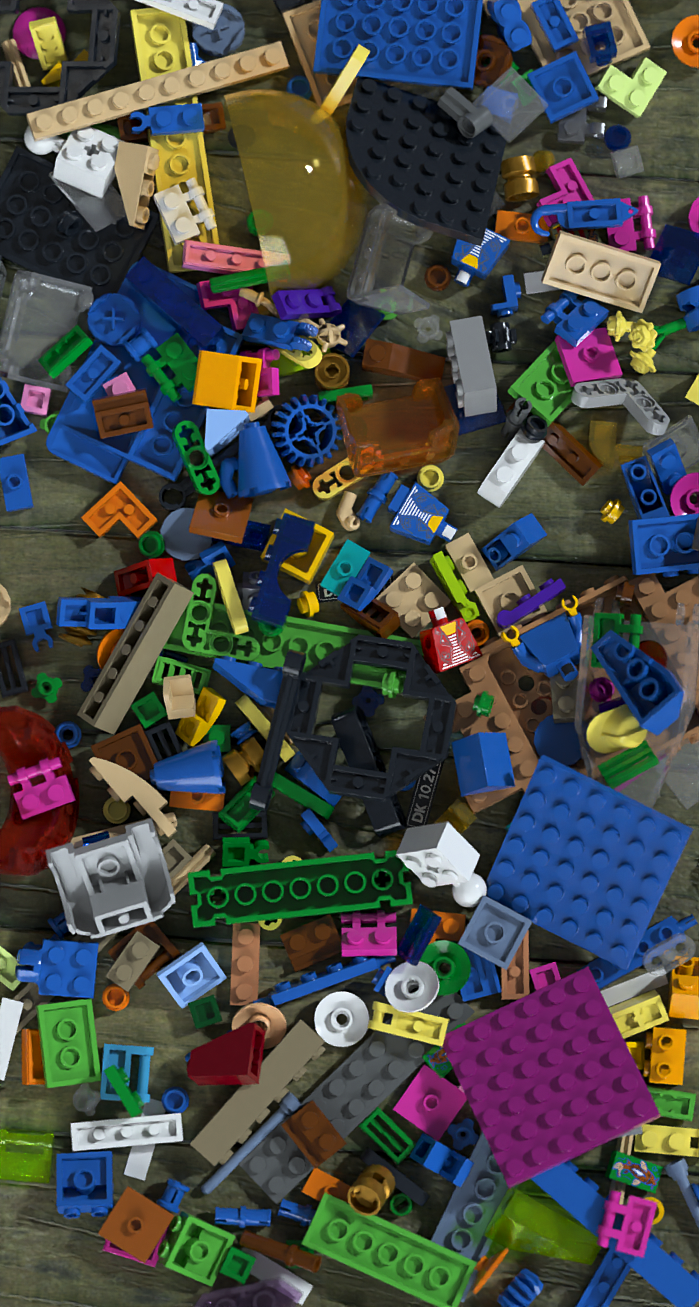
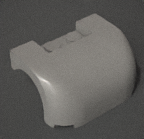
(113, 881)

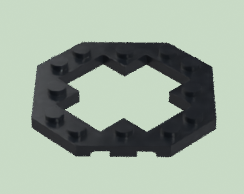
(76, 76)
(404, 764)

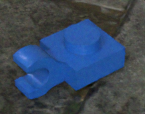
(212, 554)

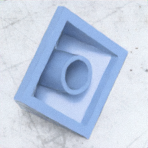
(222, 428)
(191, 975)

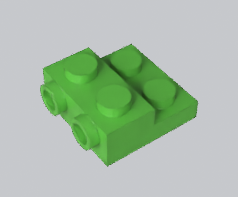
(195, 1248)

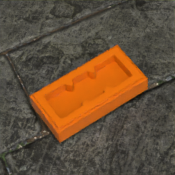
(517, 227)
(197, 801)
(31, 1058)
(321, 1182)

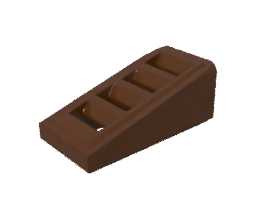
(383, 625)

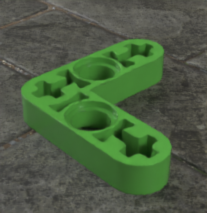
(209, 636)

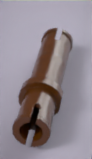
(289, 1254)

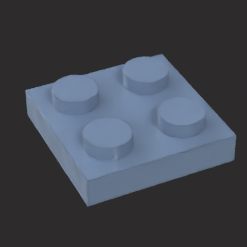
(495, 932)

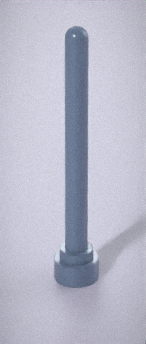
(288, 1106)
(678, 1172)

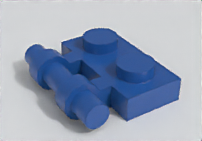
(579, 322)

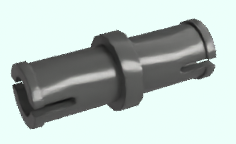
(515, 418)

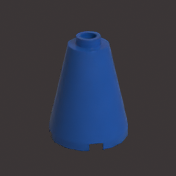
(259, 463)
(191, 771)

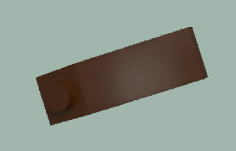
(401, 361)

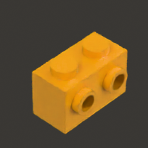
(665, 1055)

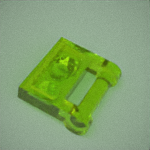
(26, 1166)

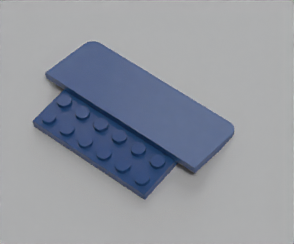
(76, 431)

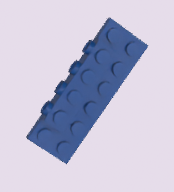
(664, 545)

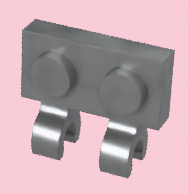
(574, 127)

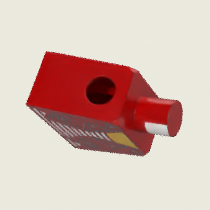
(447, 642)

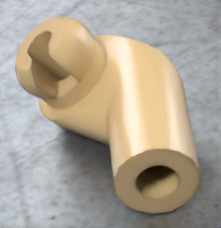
(346, 514)

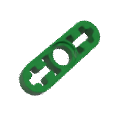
(196, 479)
(302, 796)

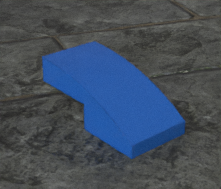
(368, 583)

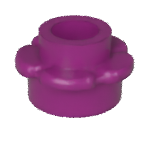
(601, 689)

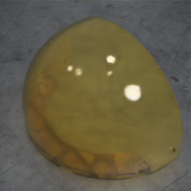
(298, 185)

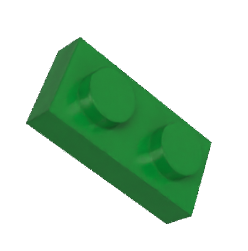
(119, 1080)

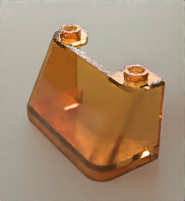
(398, 430)

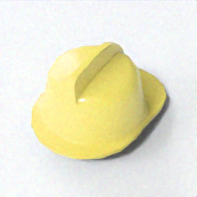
(615, 731)

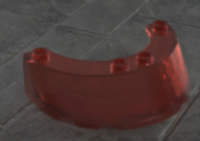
(23, 842)

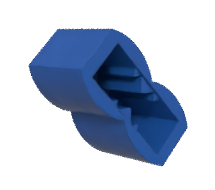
(509, 23)

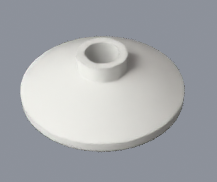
(407, 977)
(337, 1004)

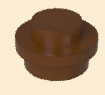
(437, 277)
(625, 594)

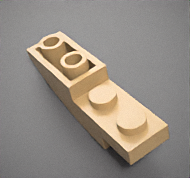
(128, 785)

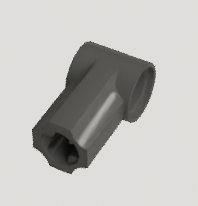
(469, 118)

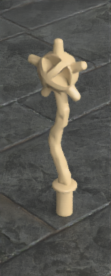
(328, 334)

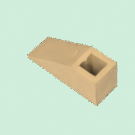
(135, 174)

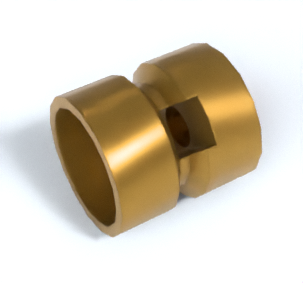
(520, 183)
(332, 372)
(245, 761)
(371, 1190)

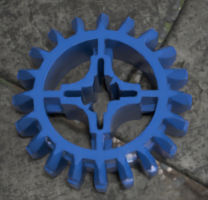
(301, 421)

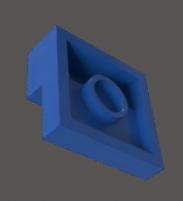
(85, 1183)

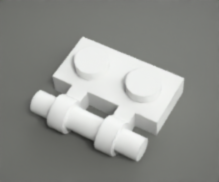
(177, 215)

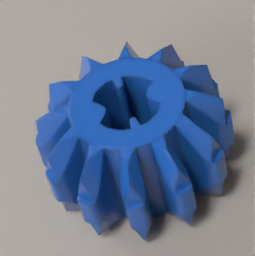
(521, 1290)

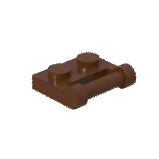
(155, 934)

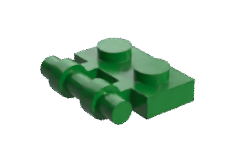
(181, 361)
(615, 621)

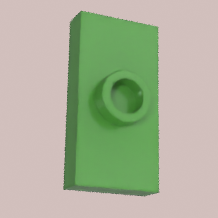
(673, 1103)

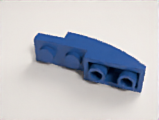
(96, 613)

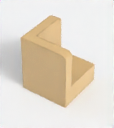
(179, 696)

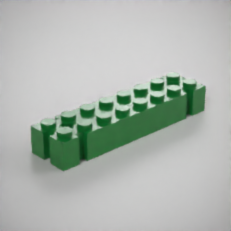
(299, 889)

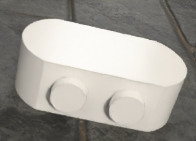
(509, 469)

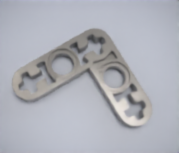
(625, 392)

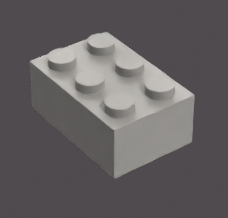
(471, 366)

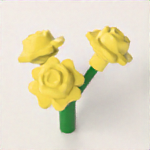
(642, 337)

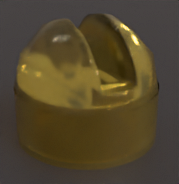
(543, 160)

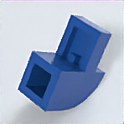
(303, 772)
(441, 1159)

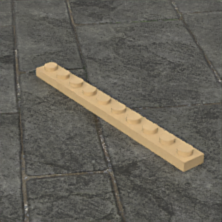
(157, 91)

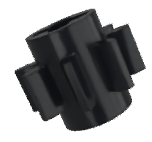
(501, 337)

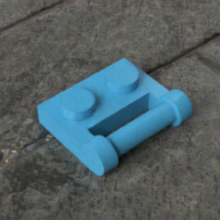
(121, 1056)

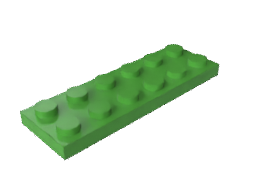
(389, 1253)

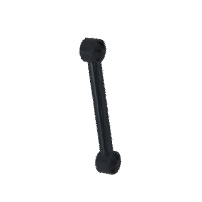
(186, 486)
(263, 788)

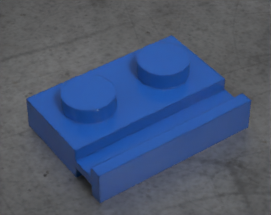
(482, 979)

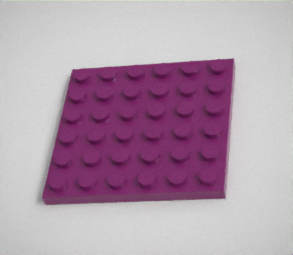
(549, 1077)

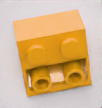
(227, 381)
(684, 990)

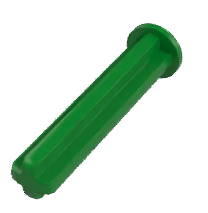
(238, 280)

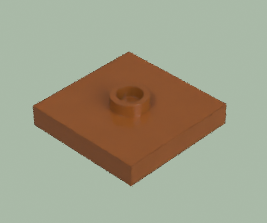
(221, 517)
(136, 1224)

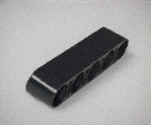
(363, 753)

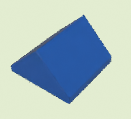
(483, 763)

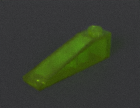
(535, 1229)

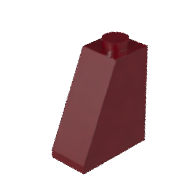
(229, 1058)

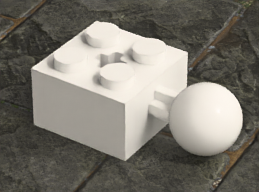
(83, 158)
(443, 858)

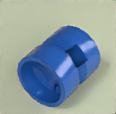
(689, 303)

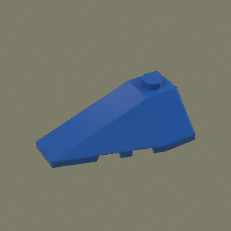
(642, 682)

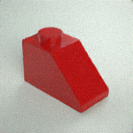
(138, 577)

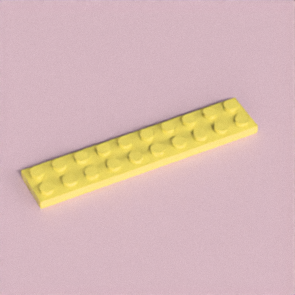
(160, 49)

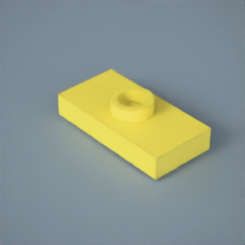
(48, 42)

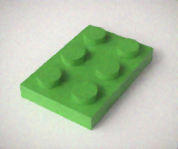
(544, 385)
(68, 1043)

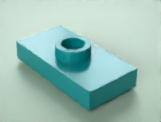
(347, 564)

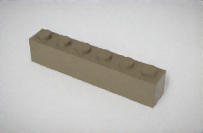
(135, 653)
(252, 1100)

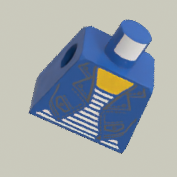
(476, 259)
(422, 518)

